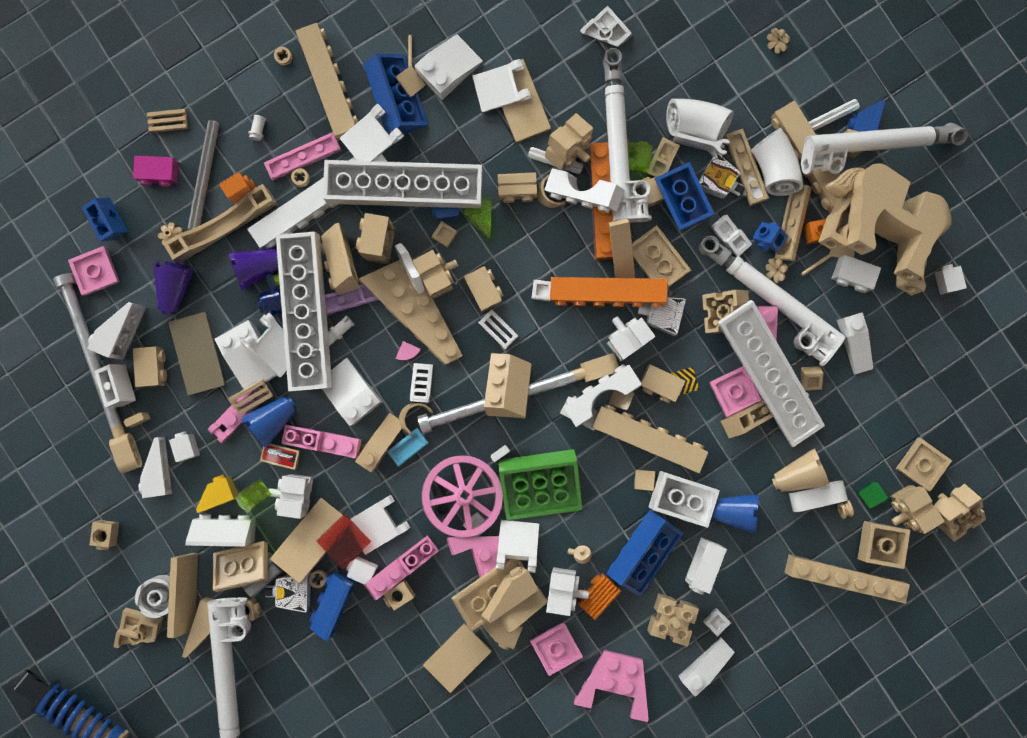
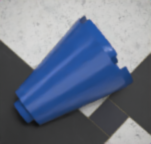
(269, 420)
(737, 512)

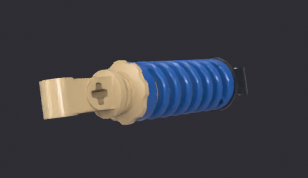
(63, 712)

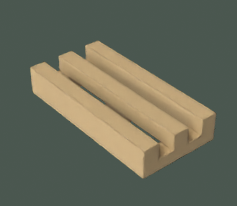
(152, 121)
(236, 405)

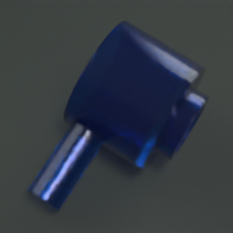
(270, 300)

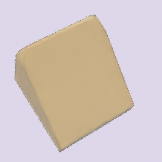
(812, 378)
(620, 400)

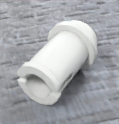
(257, 128)

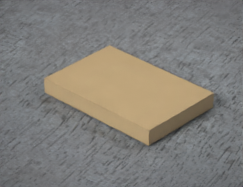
(658, 257)
(240, 566)
(457, 658)

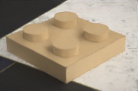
(923, 464)

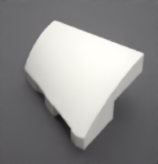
(607, 28)

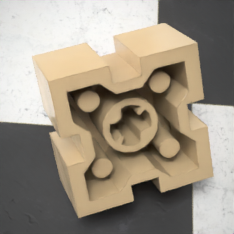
(569, 143)
(435, 273)
(721, 305)
(915, 509)
(960, 511)
(673, 619)

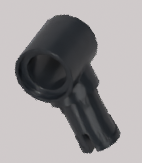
(438, 492)

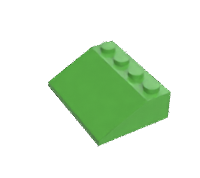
(540, 484)

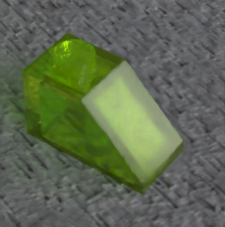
(481, 217)
(253, 496)

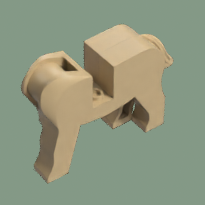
(874, 203)

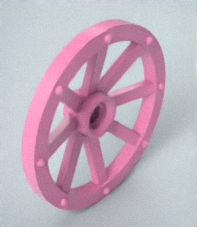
(459, 501)

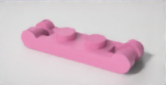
(231, 419)

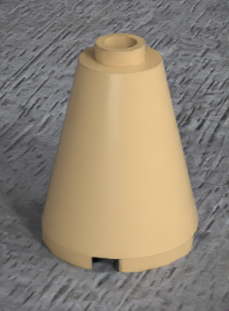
(802, 474)

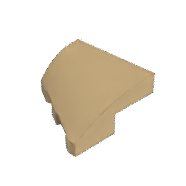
(137, 628)

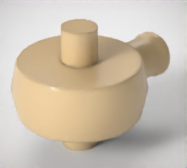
(582, 554)

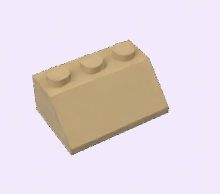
(339, 260)
(507, 386)

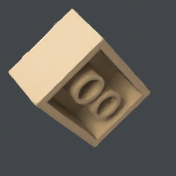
(376, 238)

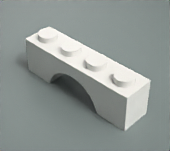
(603, 195)
(581, 408)

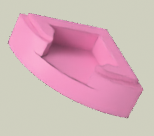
(407, 351)

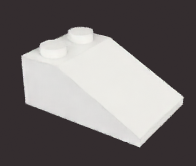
(447, 66)
(116, 334)
(242, 361)
(351, 393)
(683, 499)

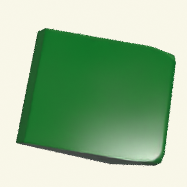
(873, 495)

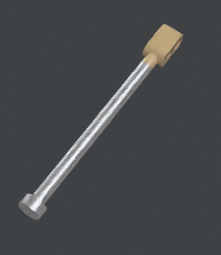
(589, 371)
(122, 445)

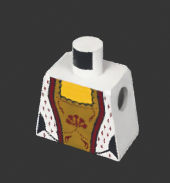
(720, 178)

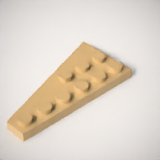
(412, 309)

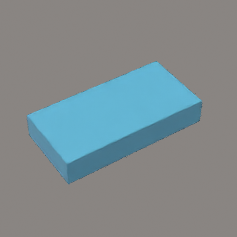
(407, 447)

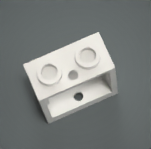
(705, 566)

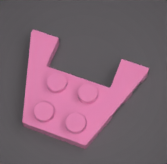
(482, 548)
(618, 675)

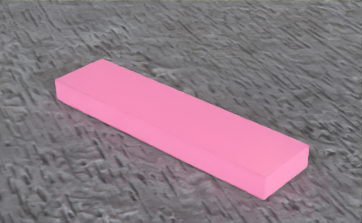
(302, 156)

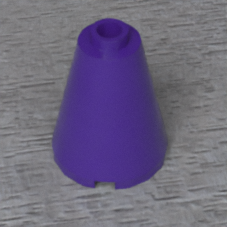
(253, 265)
(171, 285)

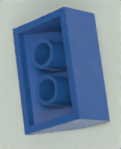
(684, 196)
(331, 605)

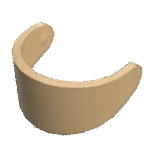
(542, 198)
(403, 413)

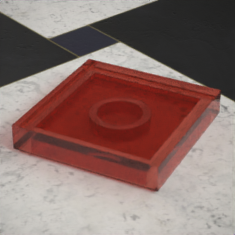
(343, 541)

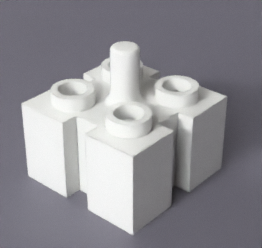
(629, 337)
(293, 494)
(564, 591)

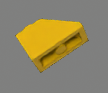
(217, 493)

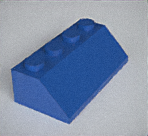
(401, 109)
(644, 553)

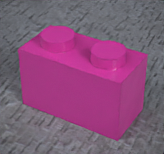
(155, 170)

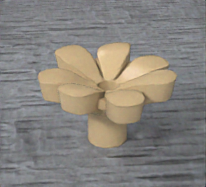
(778, 40)
(169, 232)
(776, 270)

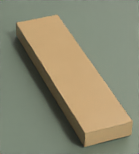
(746, 164)
(793, 223)
(622, 248)

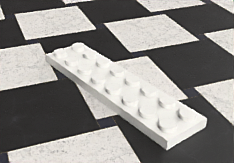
(771, 373)

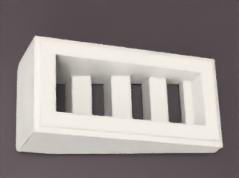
(414, 381)

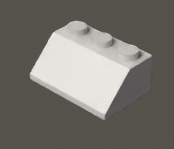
(221, 531)

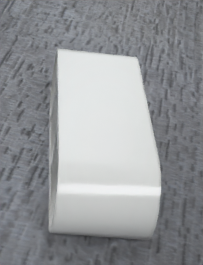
(818, 497)

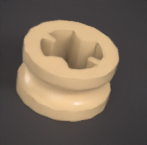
(286, 61)
(300, 183)
(845, 509)
(311, 578)

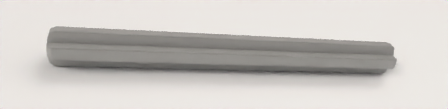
(203, 174)

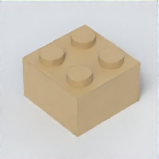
(883, 544)

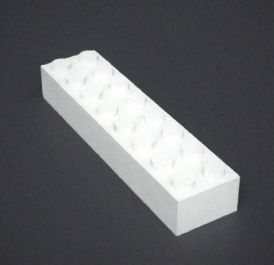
(402, 184)
(304, 311)

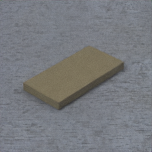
(197, 353)

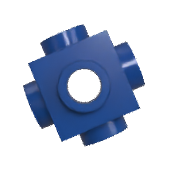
(770, 237)

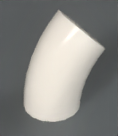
(698, 119)
(779, 164)

